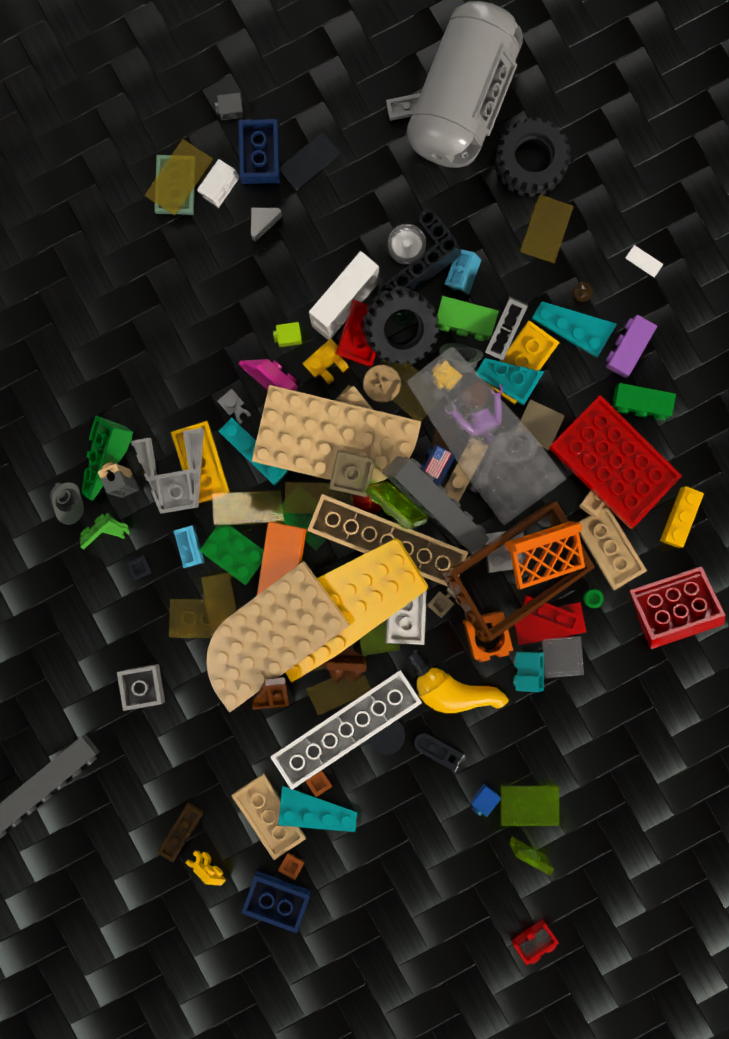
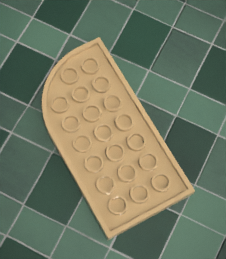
(307, 430)
(271, 635)

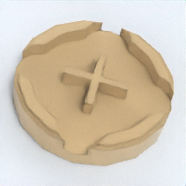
(381, 383)

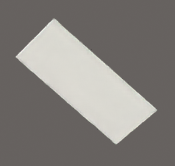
(644, 261)

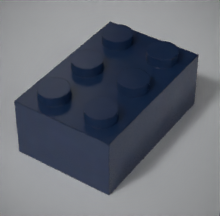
(259, 151)
(276, 901)

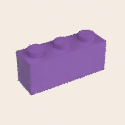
(630, 346)

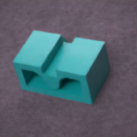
(530, 671)

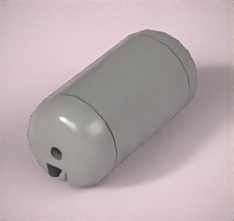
(465, 84)

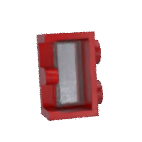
(535, 942)

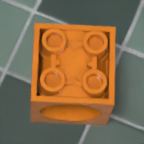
(503, 645)

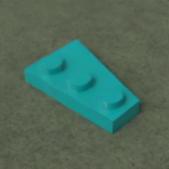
(515, 380)

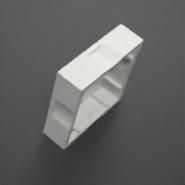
(353, 284)

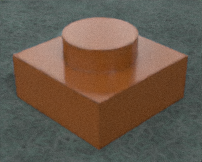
(319, 783)
(291, 866)

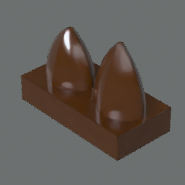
(353, 664)

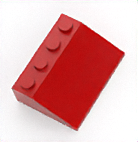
(677, 607)

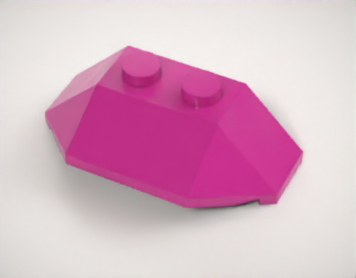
(268, 373)

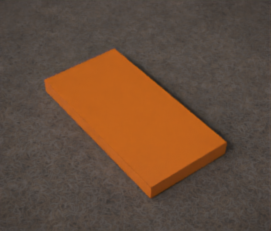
(281, 552)

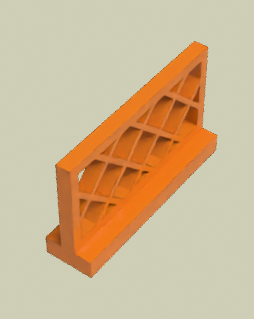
(541, 538)

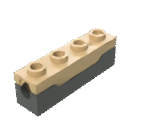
(117, 480)

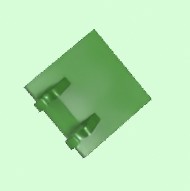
(104, 524)

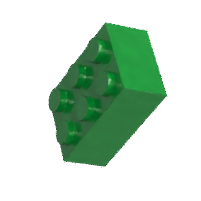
(233, 552)

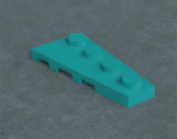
(578, 328)

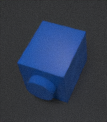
(484, 800)

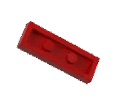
(554, 616)

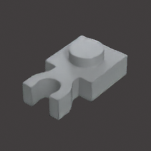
(233, 404)

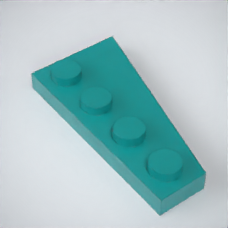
(311, 812)

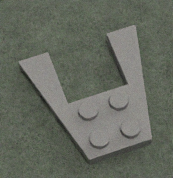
(176, 489)

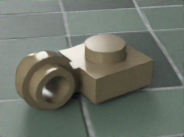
(440, 603)

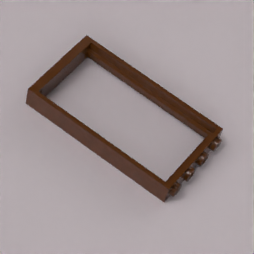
(556, 517)

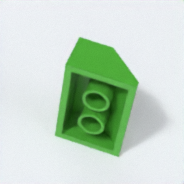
(466, 318)

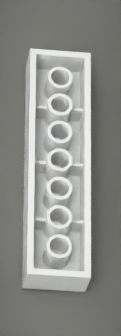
(346, 729)

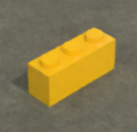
(681, 517)

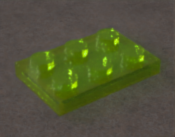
(396, 505)

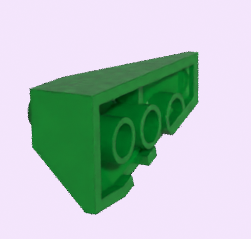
(108, 445)

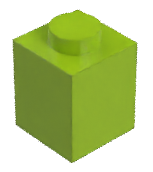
(288, 334)

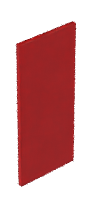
(532, 630)

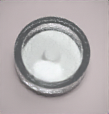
(406, 244)

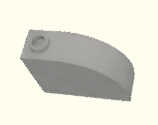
(506, 328)

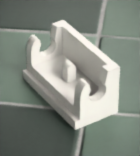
(218, 183)

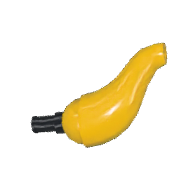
(448, 695)

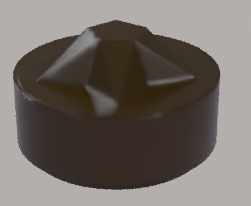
(582, 292)

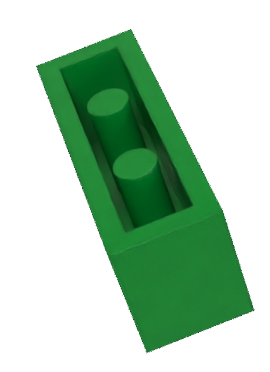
(643, 401)

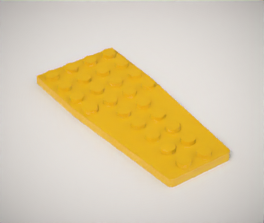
(367, 595)

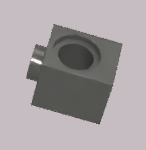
(229, 106)

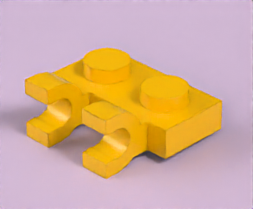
(322, 359)
(208, 874)

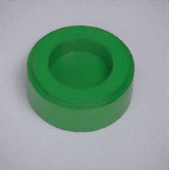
(593, 598)

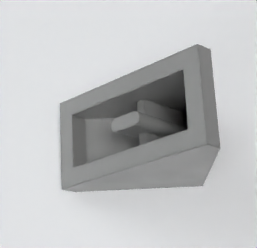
(262, 220)

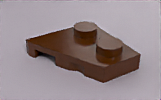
(271, 694)

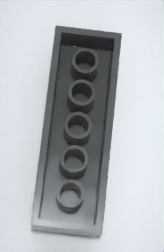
(435, 504)

